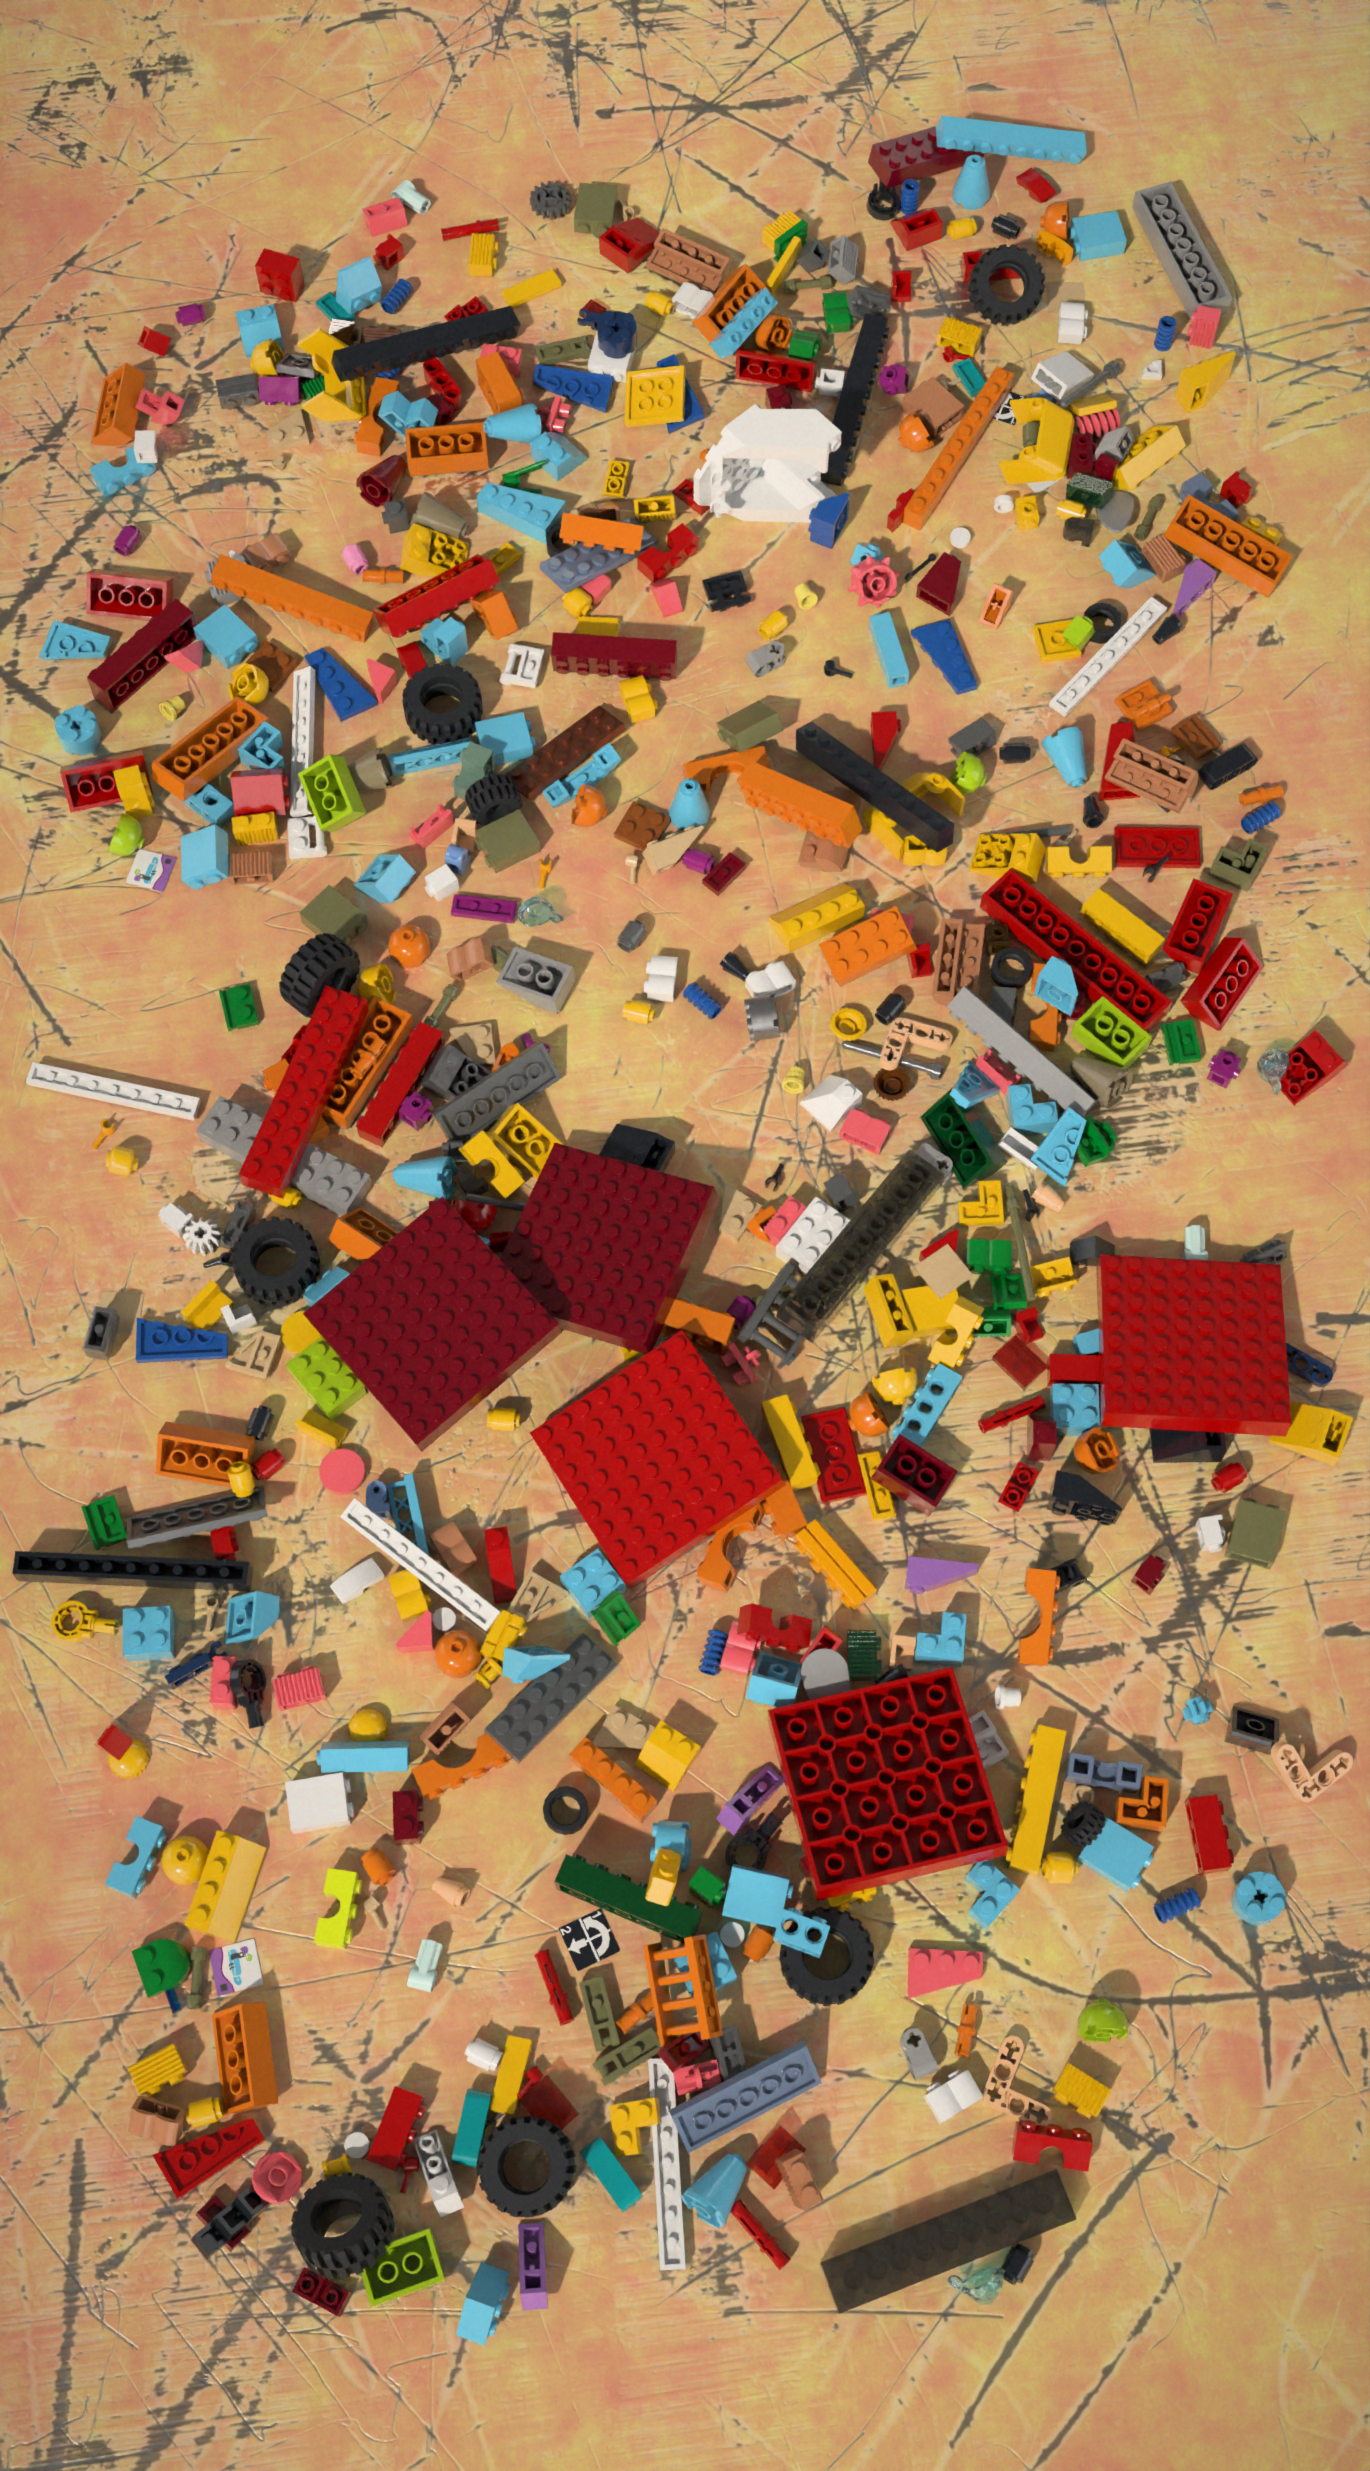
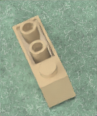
(664, 854)

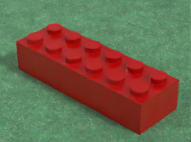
(436, 596)

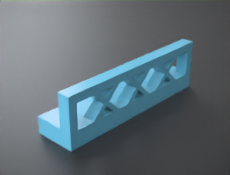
(427, 757)
(414, 1507)

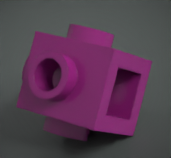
(894, 379)
(1224, 1068)
(416, 1110)

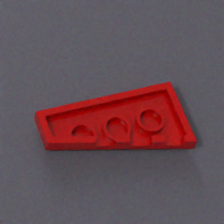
(199, 2160)

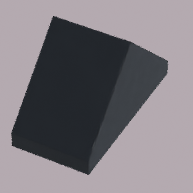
(1088, 1250)

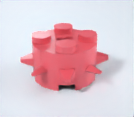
(873, 581)

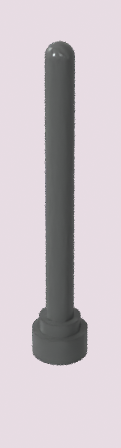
(1110, 371)
(934, 1070)

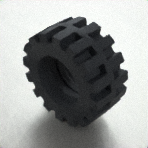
(1083, 1824)

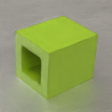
(1079, 632)

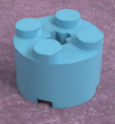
(78, 730)
(672, 1836)
(1253, 1910)

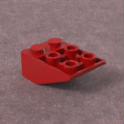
(628, 243)
(1310, 1067)

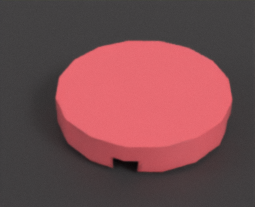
(342, 1471)
(277, 2177)

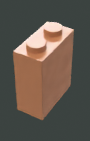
(933, 406)

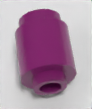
(190, 314)
(127, 540)
(698, 861)
(741, 1309)

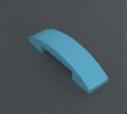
(589, 774)

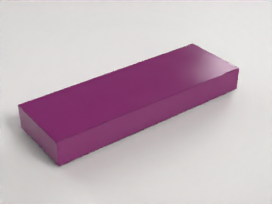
(484, 908)

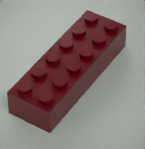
(914, 158)
(142, 656)
(614, 656)

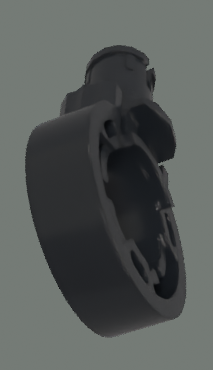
(885, 195)
(250, 1697)
(764, 1833)

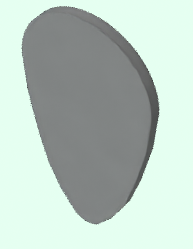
(1117, 512)
(824, 1674)

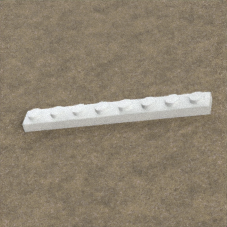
(1108, 657)
(302, 737)
(113, 1091)
(420, 1564)
(667, 2170)

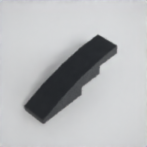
(230, 2222)

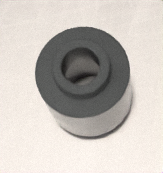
(631, 936)

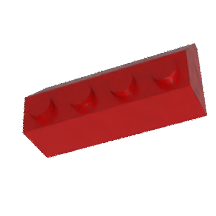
(775, 369)
(127, 594)
(93, 781)
(1197, 925)
(1222, 982)

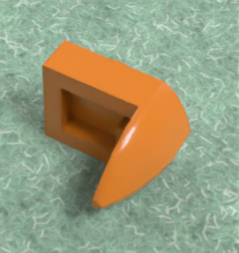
(506, 1054)
(760, 1220)

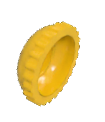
(848, 1024)
(368, 1726)
(132, 1762)

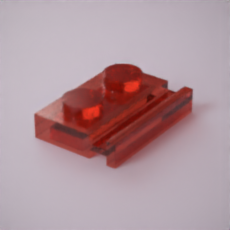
(1019, 1362)
(548, 2102)
(775, 2145)

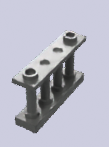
(762, 1314)

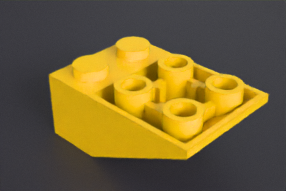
(1202, 381)
(431, 552)
(1000, 852)
(1315, 1432)

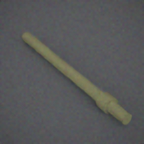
(1013, 1208)

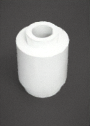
(483, 2054)

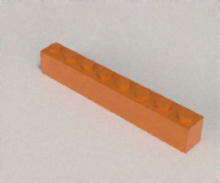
(292, 598)

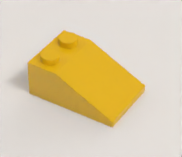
(523, 1139)

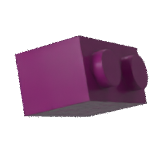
(280, 389)

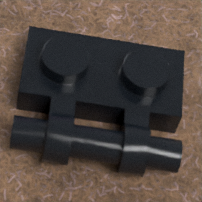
(724, 586)

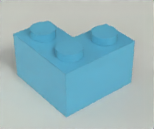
(403, 414)
(446, 639)
(261, 749)
(1029, 1117)
(944, 1648)
(996, 1893)
(483, 2304)

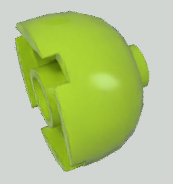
(968, 774)
(126, 836)
(1102, 2021)

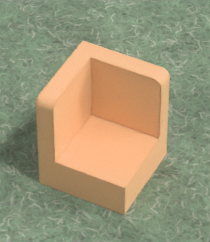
(464, 834)
(902, 1651)

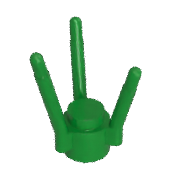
(512, 478)

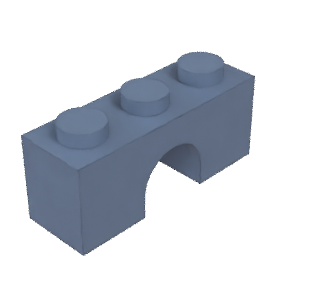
(1201, 489)
(1114, 1776)

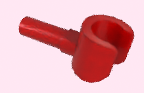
(949, 355)
(533, 2076)
(410, 2165)

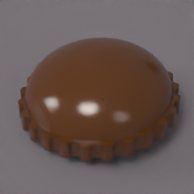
(892, 1084)

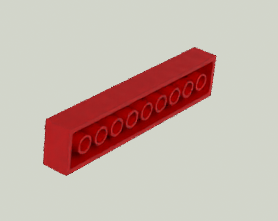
(1053, 933)
(304, 1092)

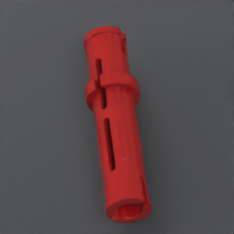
(468, 229)
(1002, 1418)
(564, 2015)
(760, 2235)

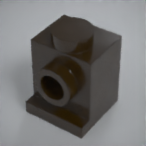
(996, 937)

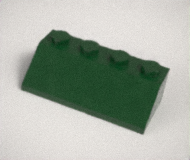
(964, 1140)

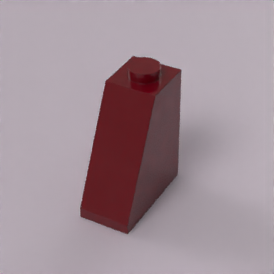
(940, 584)
(1041, 1437)

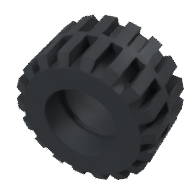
(492, 798)

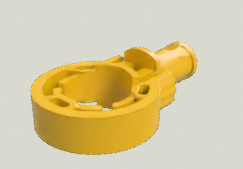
(88, 1623)

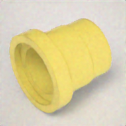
(805, 596)
(172, 707)
(794, 1081)

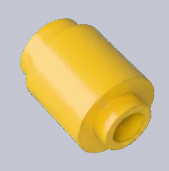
(961, 228)
(659, 303)
(1070, 509)
(773, 625)
(638, 1012)
(291, 1199)
(503, 1419)
(241, 1479)
(204, 2112)

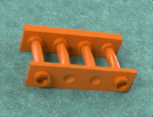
(703, 1988)

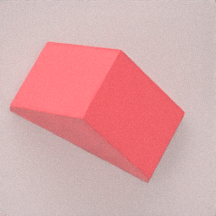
(667, 597)
(187, 658)
(382, 678)
(419, 1636)

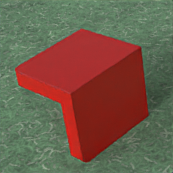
(901, 286)
(154, 341)
(919, 961)
(1027, 1325)

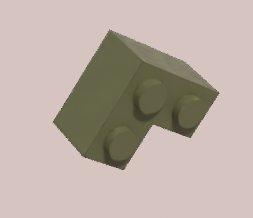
(1239, 868)

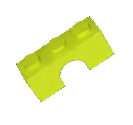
(336, 1931)

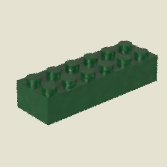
(626, 1898)

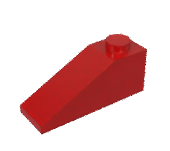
(884, 735)
(500, 1564)

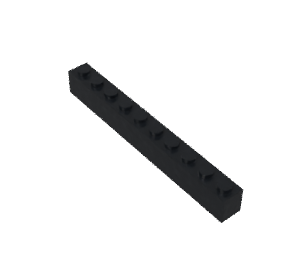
(425, 343)
(855, 393)
(875, 787)
(132, 1571)

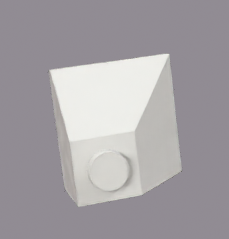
(832, 1101)

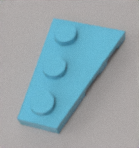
(74, 643)
(973, 1087)
(1058, 1148)

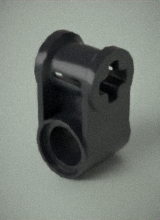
(1069, 1575)

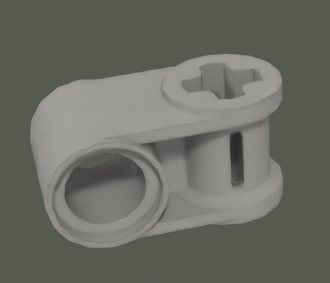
(765, 660)
(936, 1159)
(919, 2058)

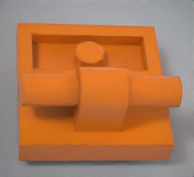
(1144, 705)

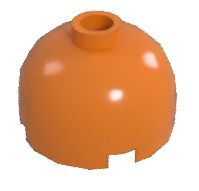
(1056, 219)
(773, 333)
(914, 434)
(589, 806)
(409, 946)
(867, 1416)
(1096, 1451)
(457, 1653)

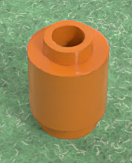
(378, 1867)
(758, 1943)

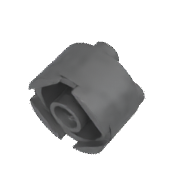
(762, 1017)

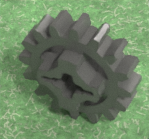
(550, 200)

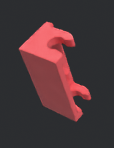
(385, 216)
(432, 827)
(997, 1071)

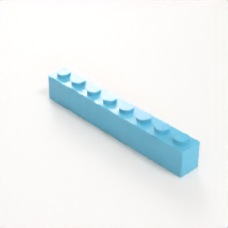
(1011, 139)

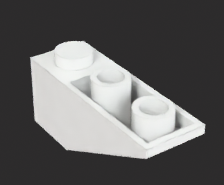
(438, 2173)

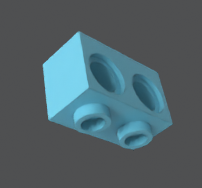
(799, 1939)

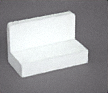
(1018, 1147)

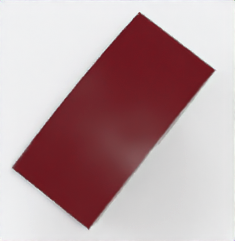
(322, 2292)

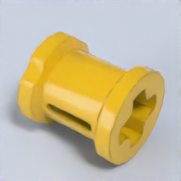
(488, 1673)
(337, 2166)

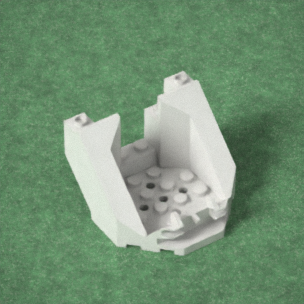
(768, 465)

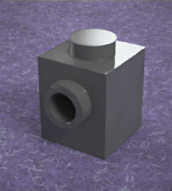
(813, 255)
(395, 516)
(841, 1192)

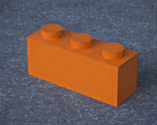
(784, 1510)

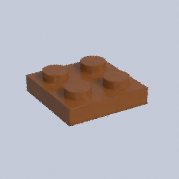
(275, 664)
(641, 826)

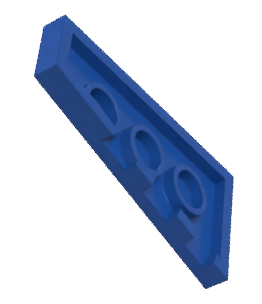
(579, 386)
(692, 409)
(947, 654)
(341, 689)
(177, 1343)

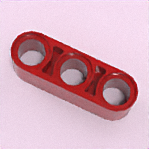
(442, 382)

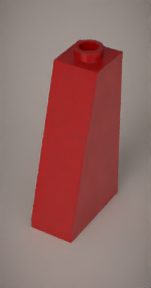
(1108, 790)

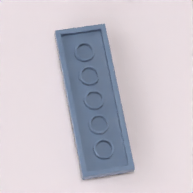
(584, 563)
(745, 2096)

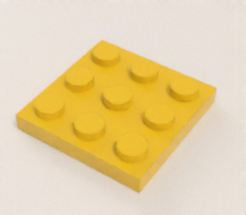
(655, 396)

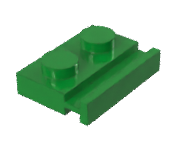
(782, 242)
(239, 1007)
(1181, 1042)
(1008, 1291)
(105, 1522)
(615, 1617)

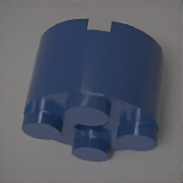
(617, 334)

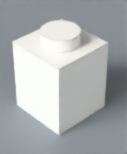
(441, 883)

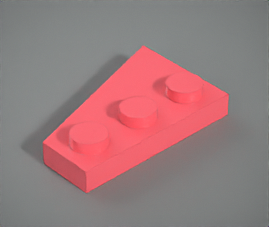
(938, 1969)

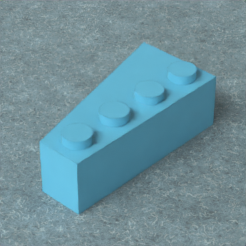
(521, 510)

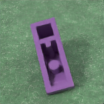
(1196, 581)
(930, 1574)
(749, 1799)
(532, 2266)

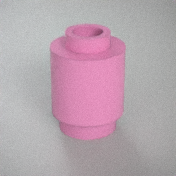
(355, 559)

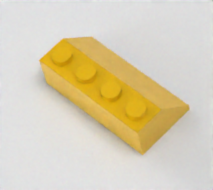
(1147, 454)
(818, 916)
(225, 1886)

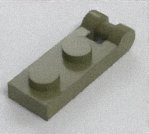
(563, 351)
(599, 2012)
(628, 2056)

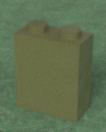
(595, 208)
(749, 726)
(507, 841)
(335, 915)
(1255, 1533)

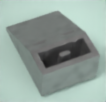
(452, 1073)

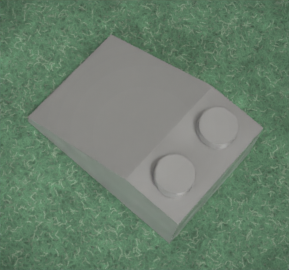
(537, 979)

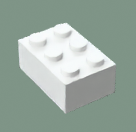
(811, 1235)

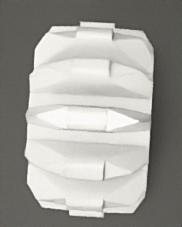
(194, 1236)

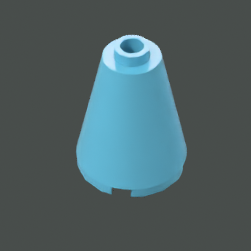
(972, 184)
(515, 425)
(1068, 755)
(689, 805)
(428, 1176)
(717, 2190)

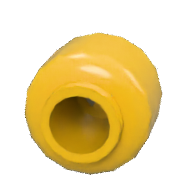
(577, 602)
(121, 1161)
(1059, 1867)

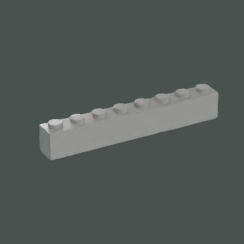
(1020, 1052)

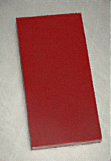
(1149, 845)
(835, 1455)

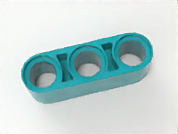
(471, 2128)
(611, 2174)

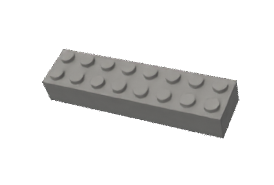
(1180, 249)
(319, 1175)

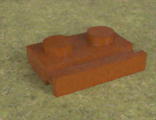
(1195, 737)

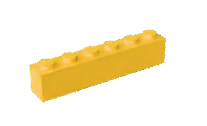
(1036, 1800)

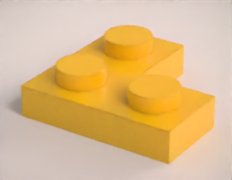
(988, 1209)
(626, 2121)

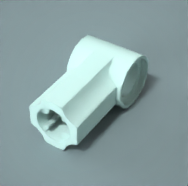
(409, 196)
(1195, 1243)
(424, 1973)

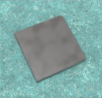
(297, 365)

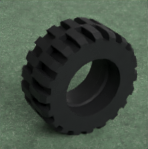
(1024, 266)
(437, 682)
(317, 964)
(266, 1236)
(846, 1985)
(492, 2174)
(357, 2247)

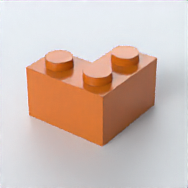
(494, 610)
(1147, 1812)

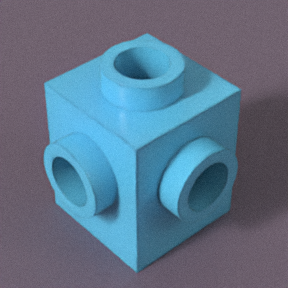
(863, 550)

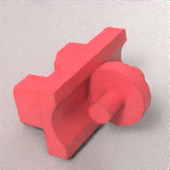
(551, 415)
(734, 1356)
(697, 2077)

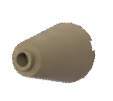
(439, 517)
(371, 771)
(1101, 1079)

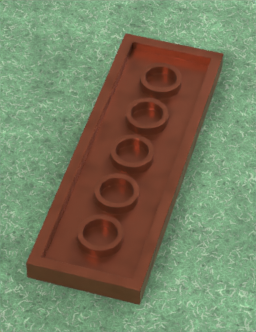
(565, 752)

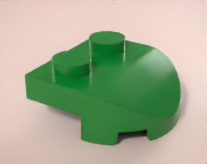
(1096, 1141)
(162, 1965)

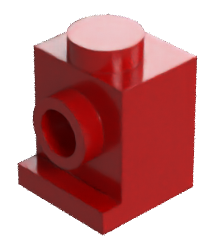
(389, 253)
(1236, 490)
(223, 1543)

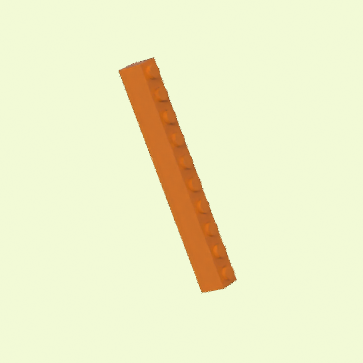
(958, 448)

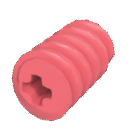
(1098, 422)

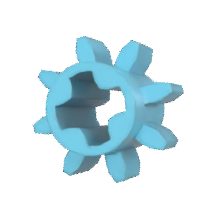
(1197, 1710)

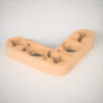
(904, 1035)
(1309, 1777)
(1007, 2094)

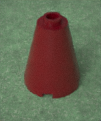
(382, 480)

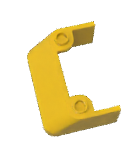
(340, 399)
(1050, 455)
(918, 785)

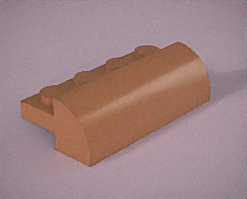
(688, 262)
(1152, 776)
(822, 852)
(958, 959)

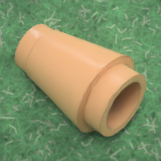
(1048, 1197)
(451, 1891)

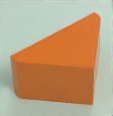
(996, 606)

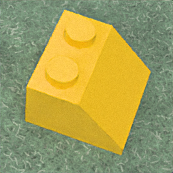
(667, 1755)

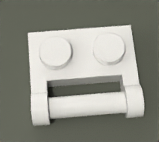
(528, 668)
(300, 838)

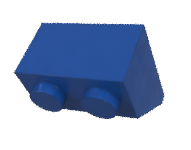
(829, 520)

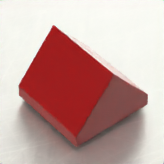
(499, 1240)

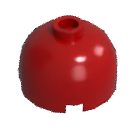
(476, 1215)

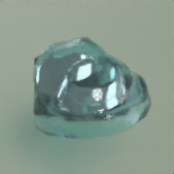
(537, 911)
(1272, 1067)
(982, 2286)

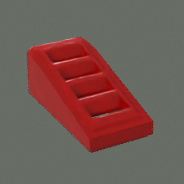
(688, 499)

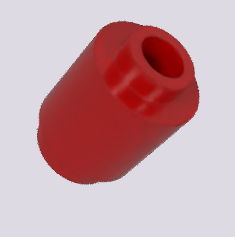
(267, 1464)
(1228, 1477)

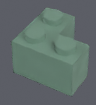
(476, 764)

